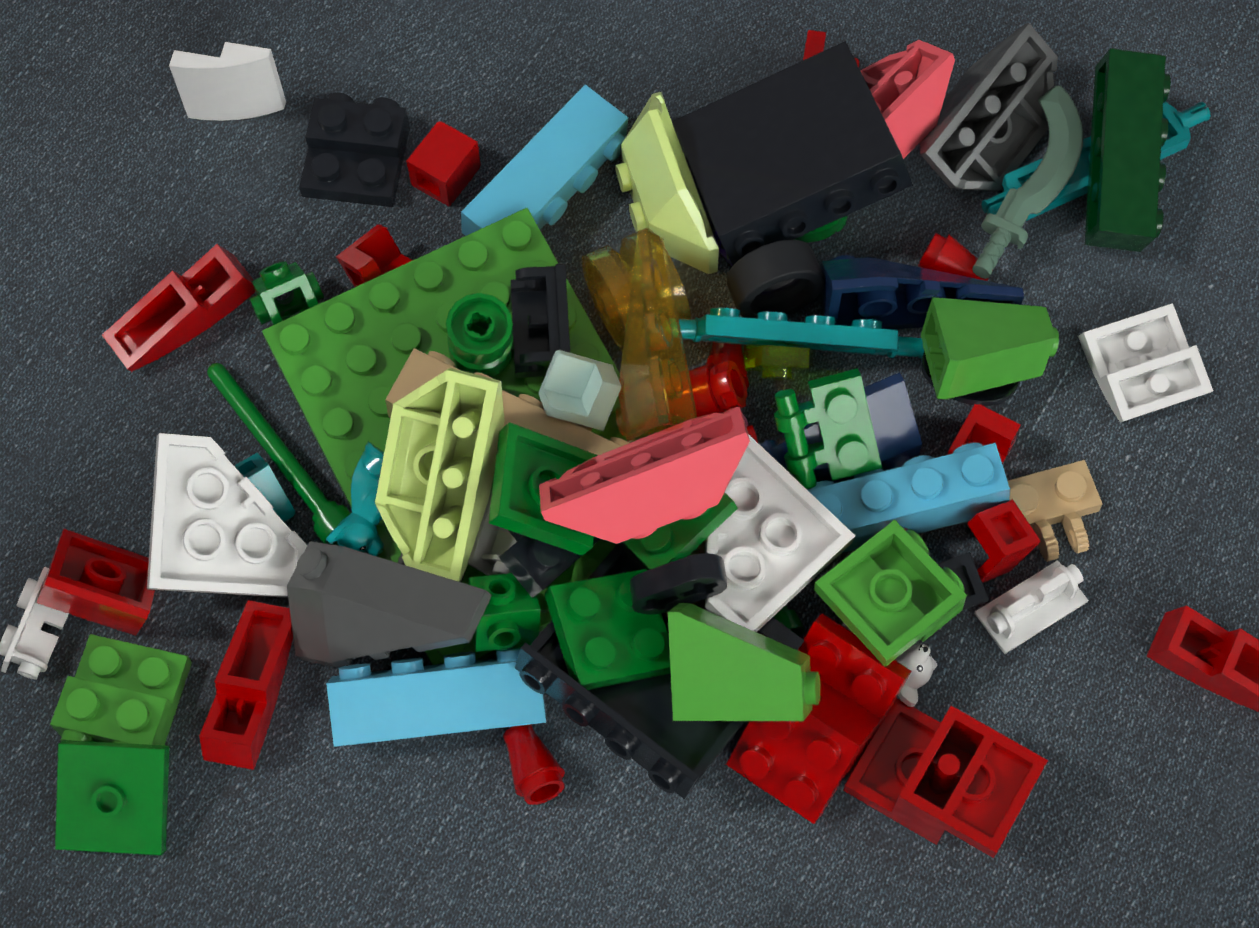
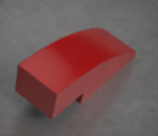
(180, 309)
(1209, 655)
(248, 686)

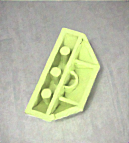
(664, 188)
(440, 469)

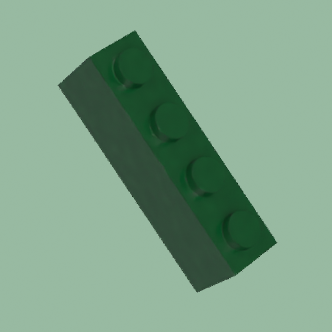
(1127, 150)

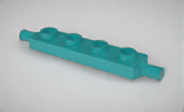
(1177, 140)
(816, 333)

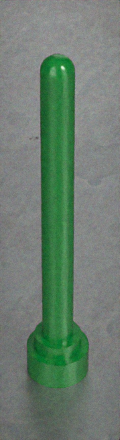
(326, 513)

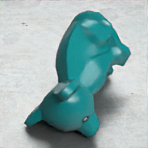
(359, 528)

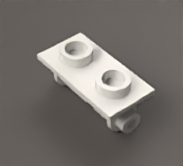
(1033, 605)
(28, 643)

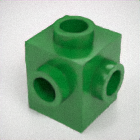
(280, 279)
(510, 615)

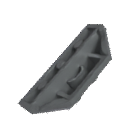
(993, 114)

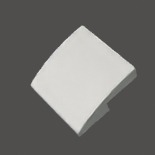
(228, 87)
(1145, 363)

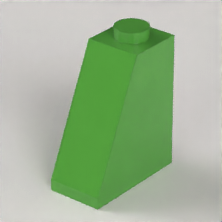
(985, 344)
(735, 672)

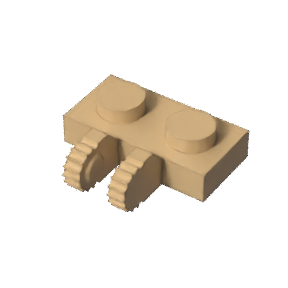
(1057, 497)

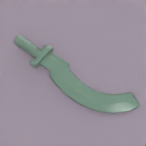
(1042, 186)

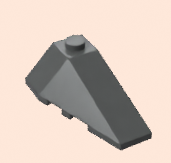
(365, 605)

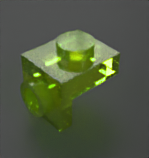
(776, 361)

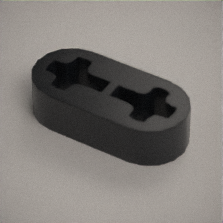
(678, 582)

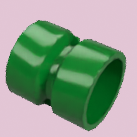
(480, 334)

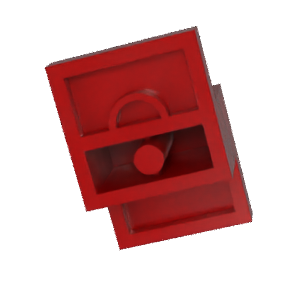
(809, 758)
(945, 776)

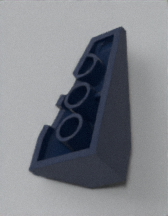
(898, 291)
(892, 425)

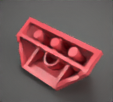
(910, 91)
(649, 480)

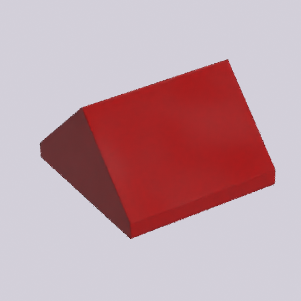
(98, 583)

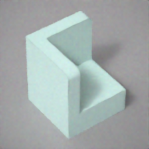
(579, 390)

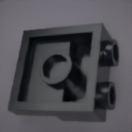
(354, 150)

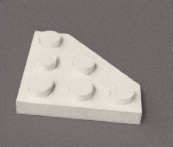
(214, 525)
(771, 541)

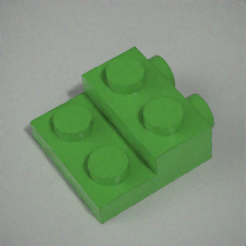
(892, 592)
(121, 694)

